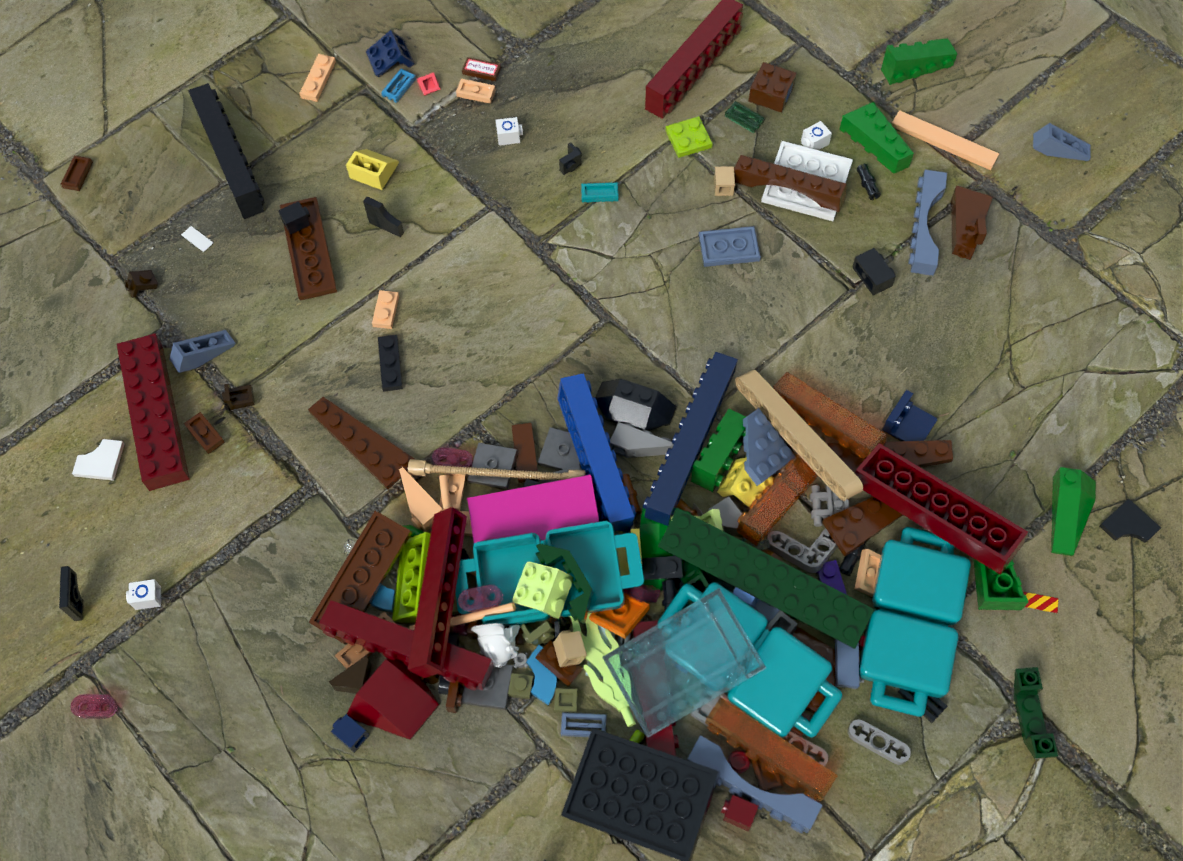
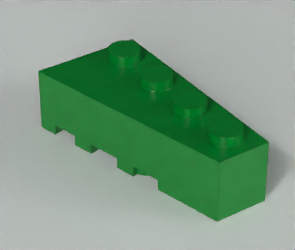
(878, 137)

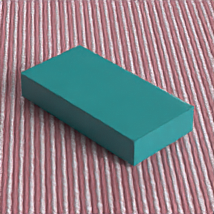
(599, 192)

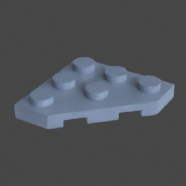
(763, 448)

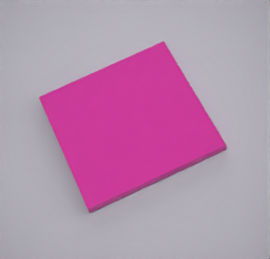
(533, 509)

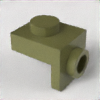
(540, 635)

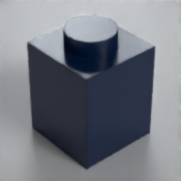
(349, 732)

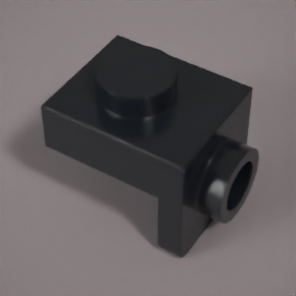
(571, 160)

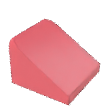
(428, 84)

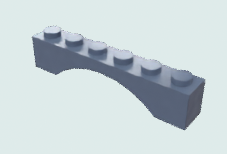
(925, 252)
(795, 809)

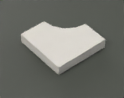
(101, 462)

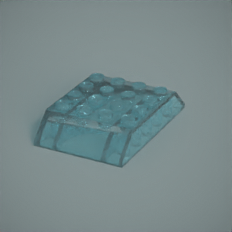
(684, 663)

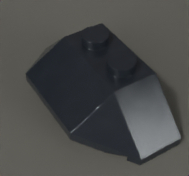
(634, 404)

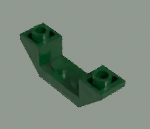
(553, 555)
(1032, 725)

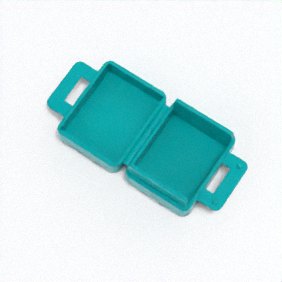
(593, 548)
(910, 635)
(791, 673)

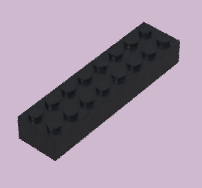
(228, 151)

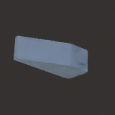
(1058, 143)
(197, 351)

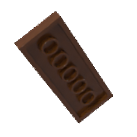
(310, 255)
(365, 566)

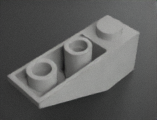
(637, 443)

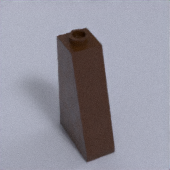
(966, 208)

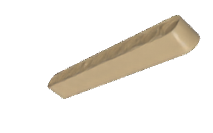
(799, 435)

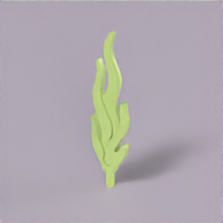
(595, 650)

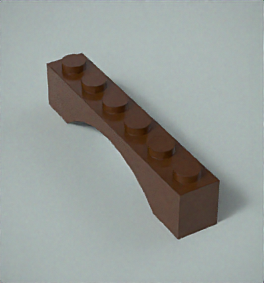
(823, 191)

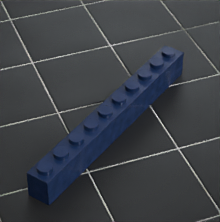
(690, 439)

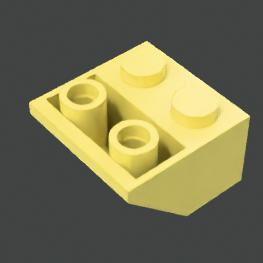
(371, 168)

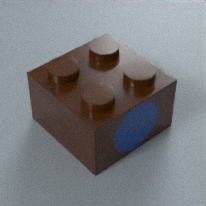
(772, 87)

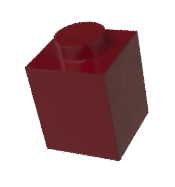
(739, 812)

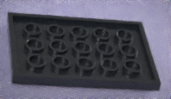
(641, 795)

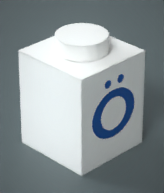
(508, 131)
(816, 136)
(144, 594)

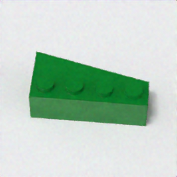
(917, 59)
(721, 447)
(998, 590)

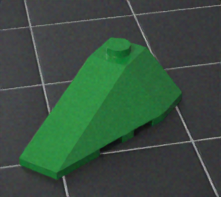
(1071, 505)
(650, 537)

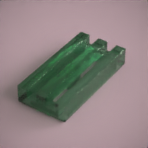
(742, 118)

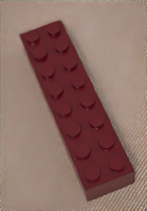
(693, 58)
(152, 412)
(941, 508)

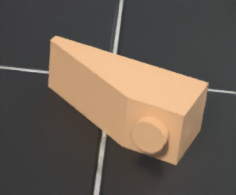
(420, 503)

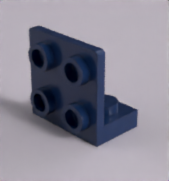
(387, 52)
(909, 421)

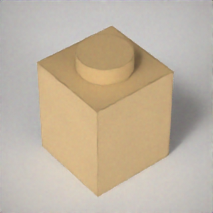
(724, 181)
(569, 648)

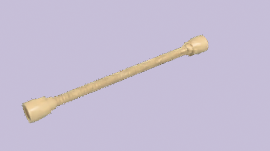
(421, 468)

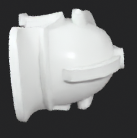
(497, 642)

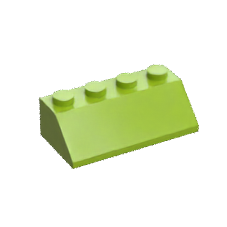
(410, 578)

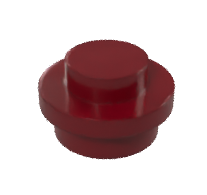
(739, 761)

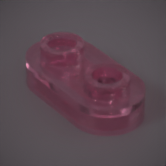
(452, 456)
(481, 598)
(95, 706)

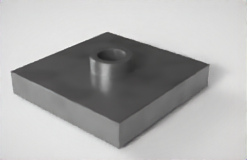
(558, 451)
(496, 458)
(495, 691)

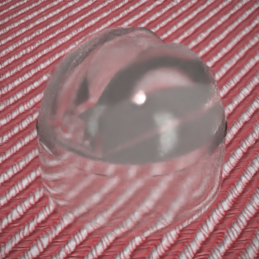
(348, 545)

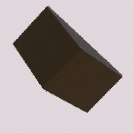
(353, 678)

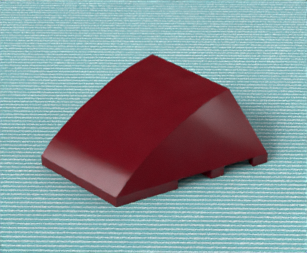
(394, 700)

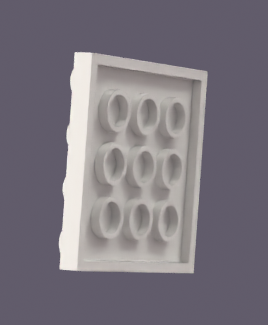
(808, 161)

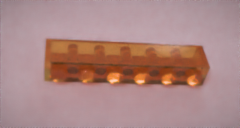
(829, 416)
(776, 500)
(770, 749)

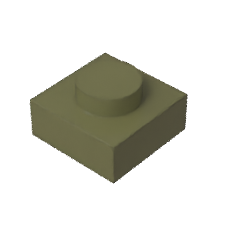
(520, 686)
(565, 700)

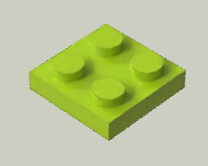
(688, 137)

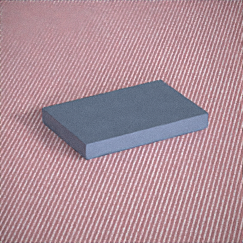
(729, 246)

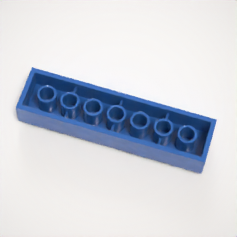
(594, 451)

